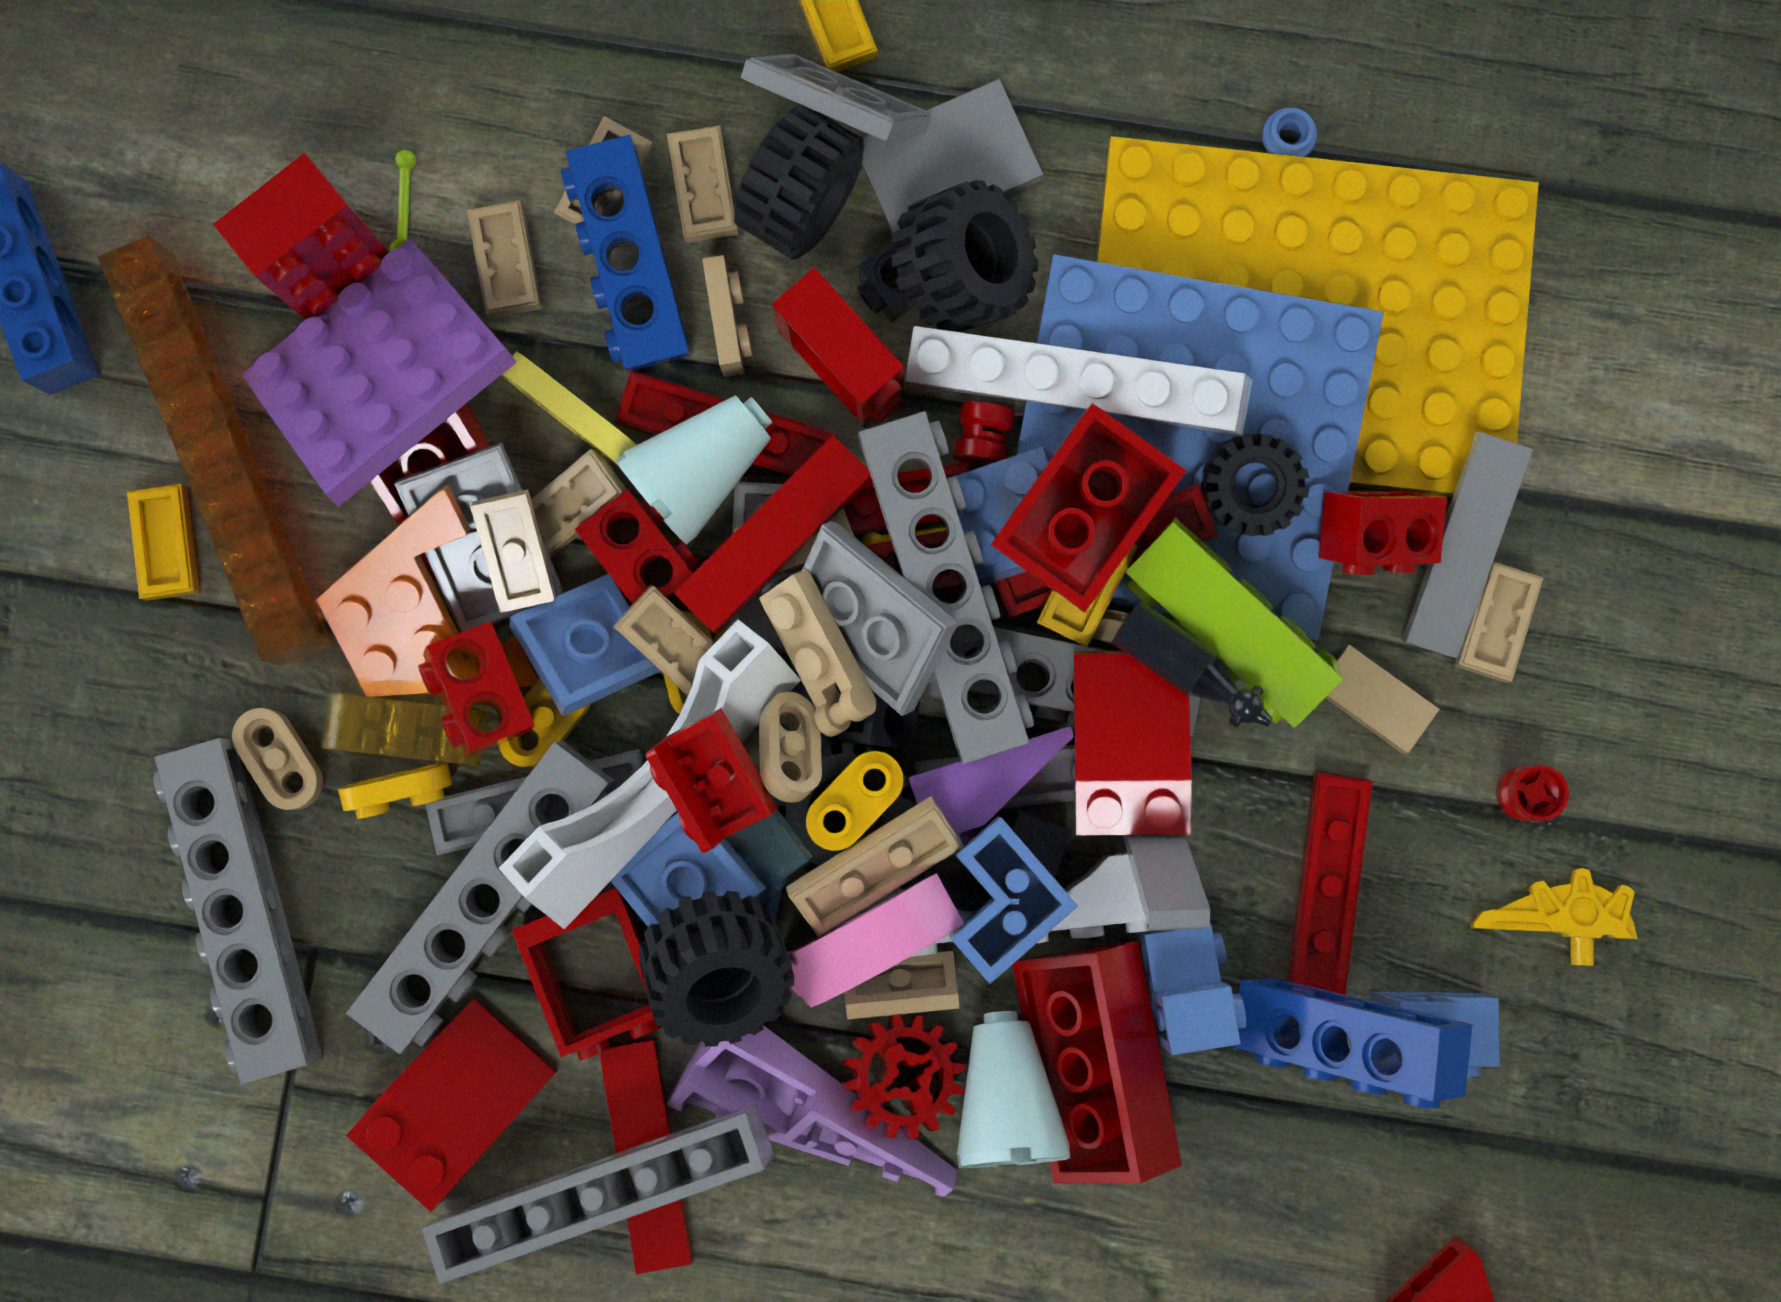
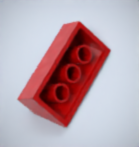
(1101, 1062)

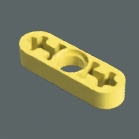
(567, 408)

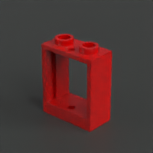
(840, 348)
(548, 991)

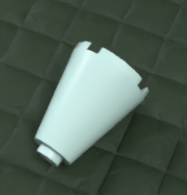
(697, 463)
(1008, 1099)

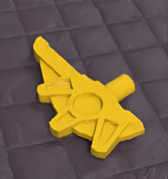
(1572, 910)

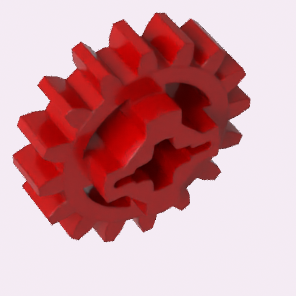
(917, 1097)

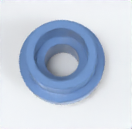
(1295, 121)

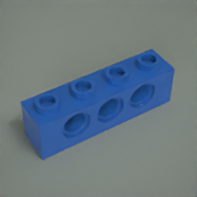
(617, 167)
(34, 297)
(1431, 1046)

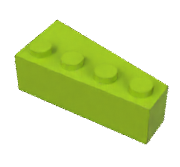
(1234, 623)

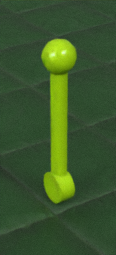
(405, 162)

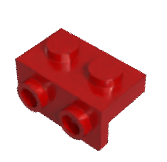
(710, 780)

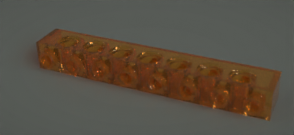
(215, 452)

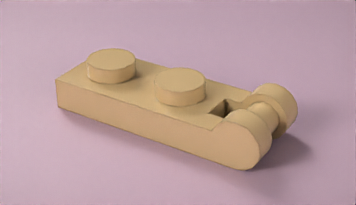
(819, 653)

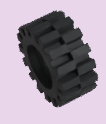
(1288, 493)

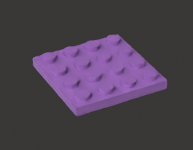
(376, 371)

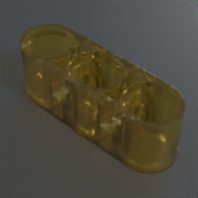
(393, 728)

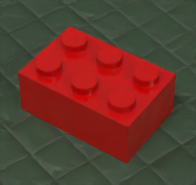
(302, 238)

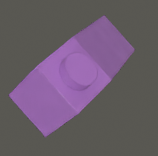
(979, 789)

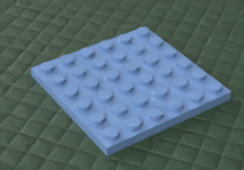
(1307, 388)

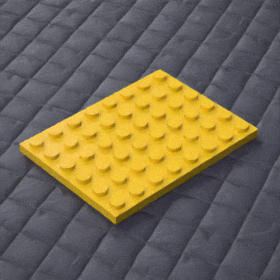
(1421, 245)

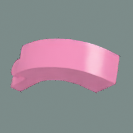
(873, 941)

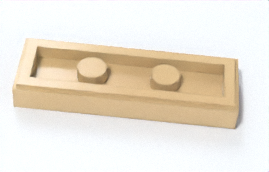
(874, 866)

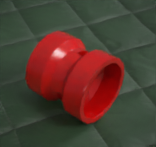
(983, 433)
(1544, 795)

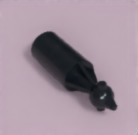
(1187, 664)

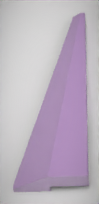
(800, 1107)

